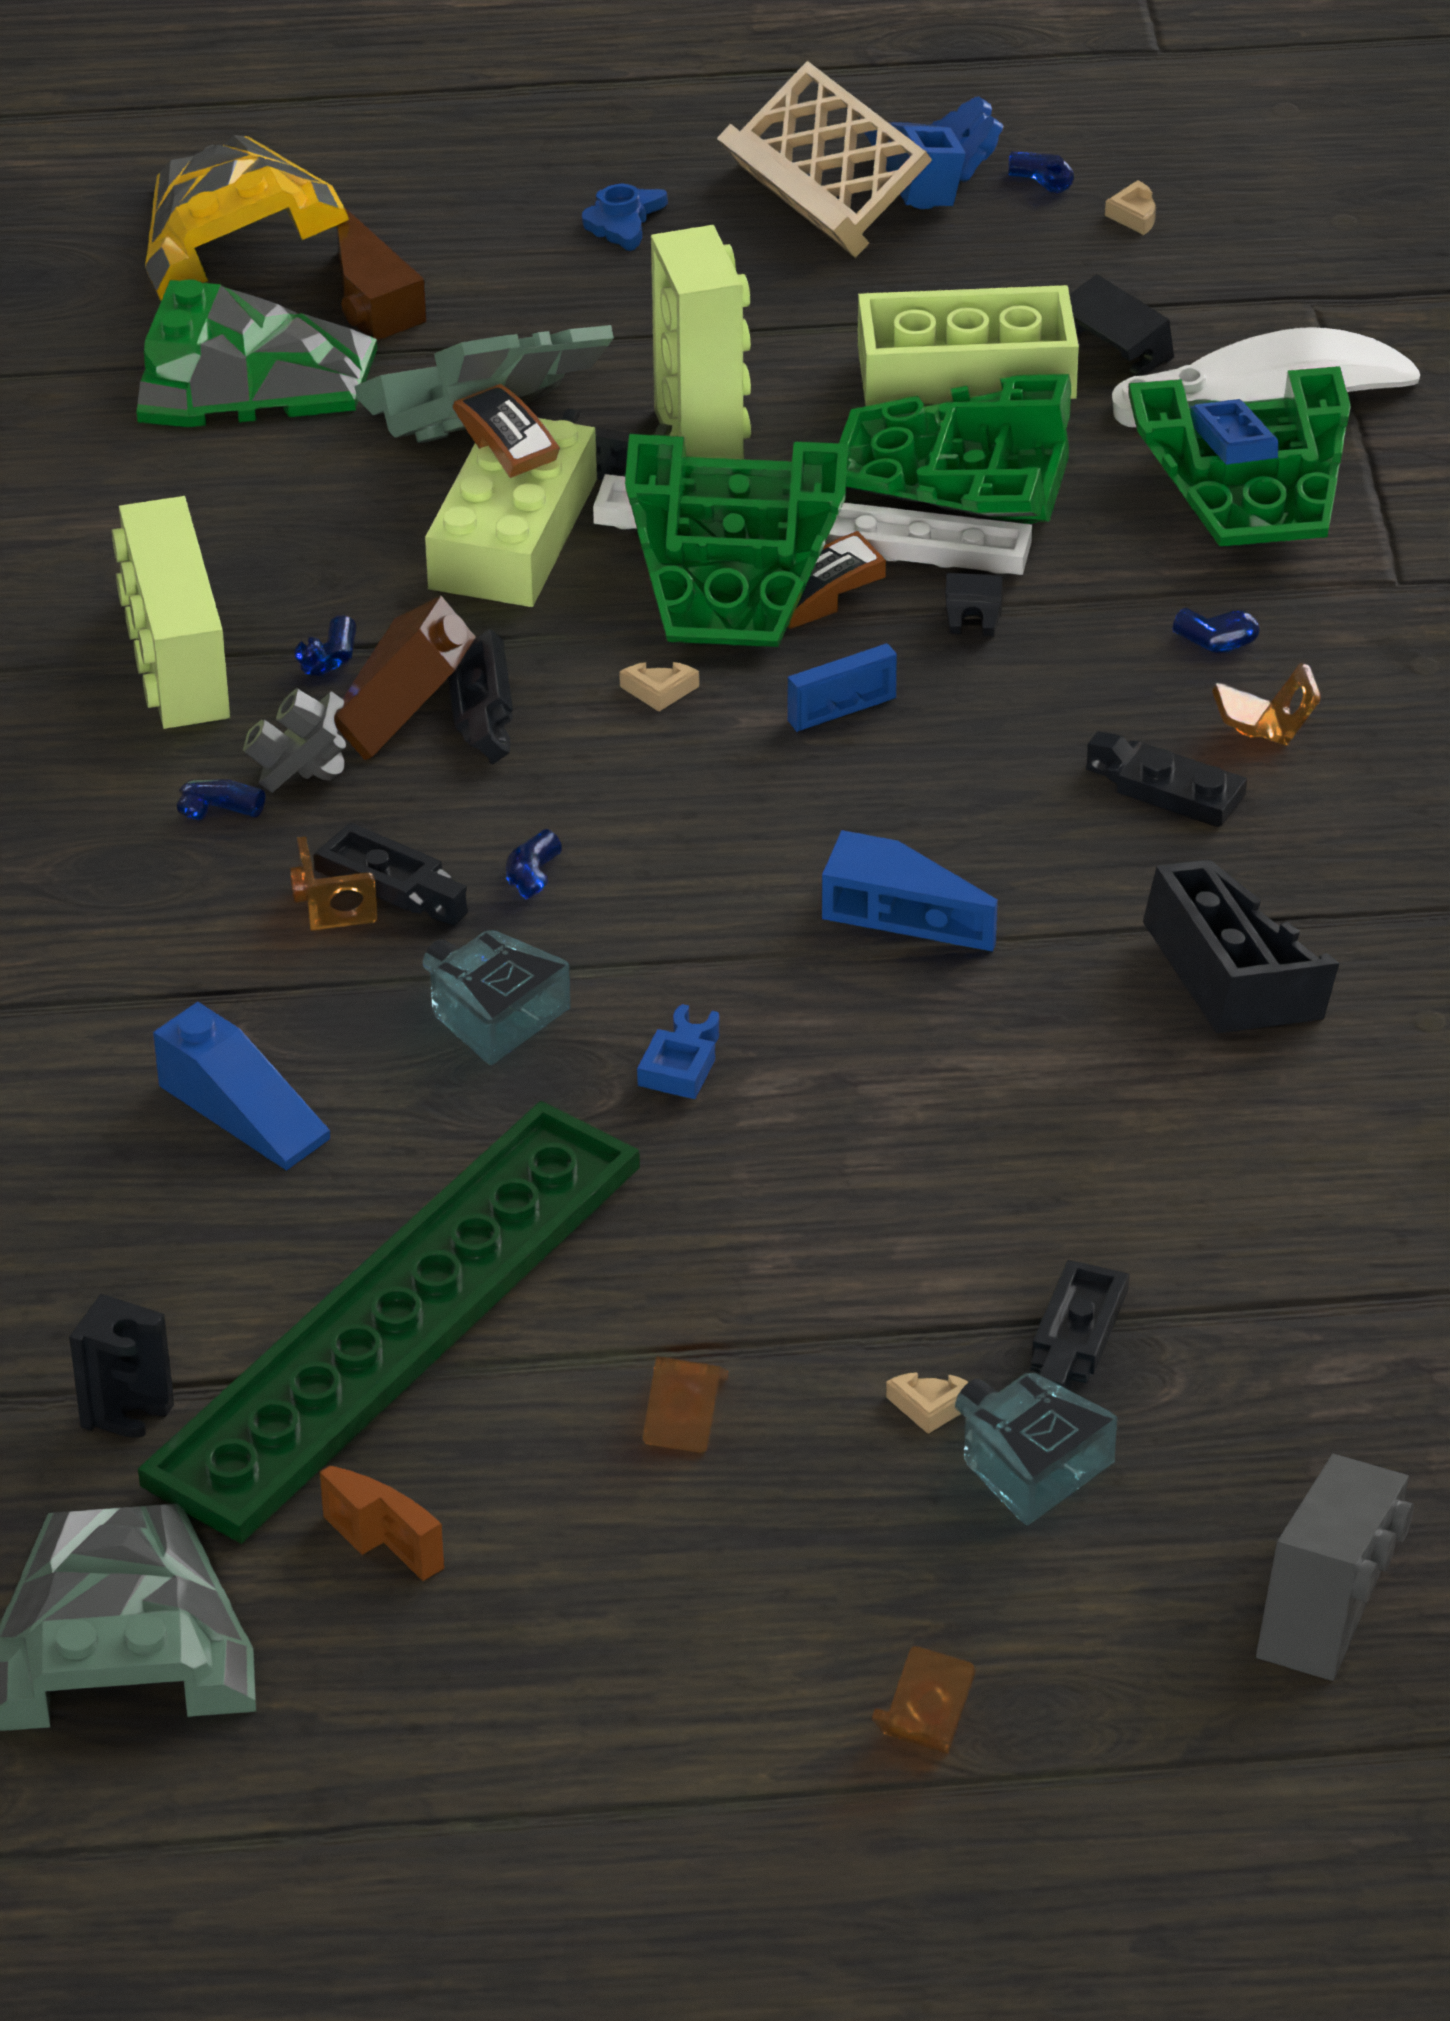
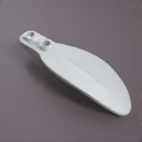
(1259, 366)

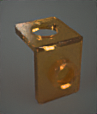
(1265, 718)
(319, 892)
(682, 1404)
(928, 1700)

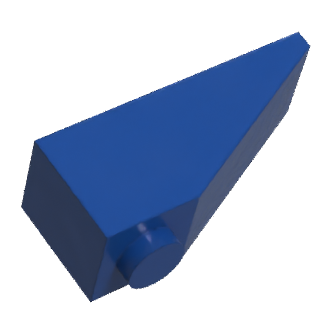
(901, 892)
(235, 1086)

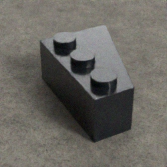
(1231, 954)

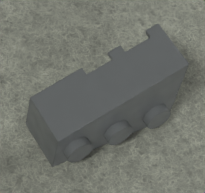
(1331, 1564)

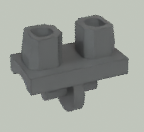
(306, 746)

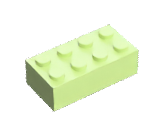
(962, 338)
(700, 342)
(505, 533)
(171, 612)

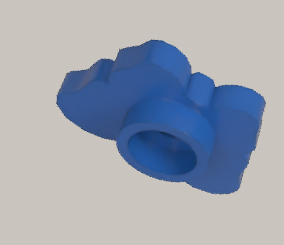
(975, 131)
(620, 212)

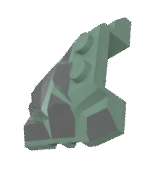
(529, 367)
(120, 1605)

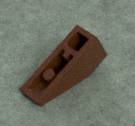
(377, 285)
(402, 674)

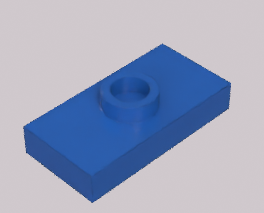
(1234, 431)
(842, 687)

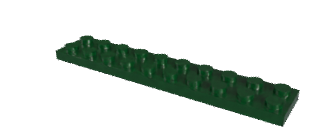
(387, 1322)

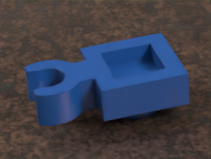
(682, 1058)

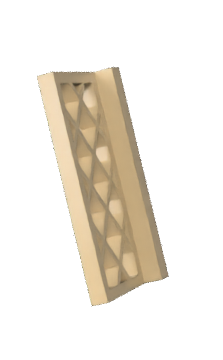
(791, 180)

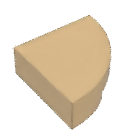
(1133, 207)
(659, 685)
(925, 1400)

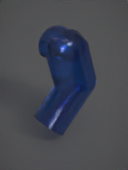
(1046, 169)
(1219, 632)
(338, 650)
(221, 793)
(525, 861)

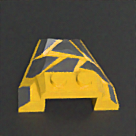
(225, 191)

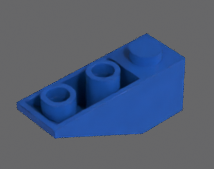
(940, 178)

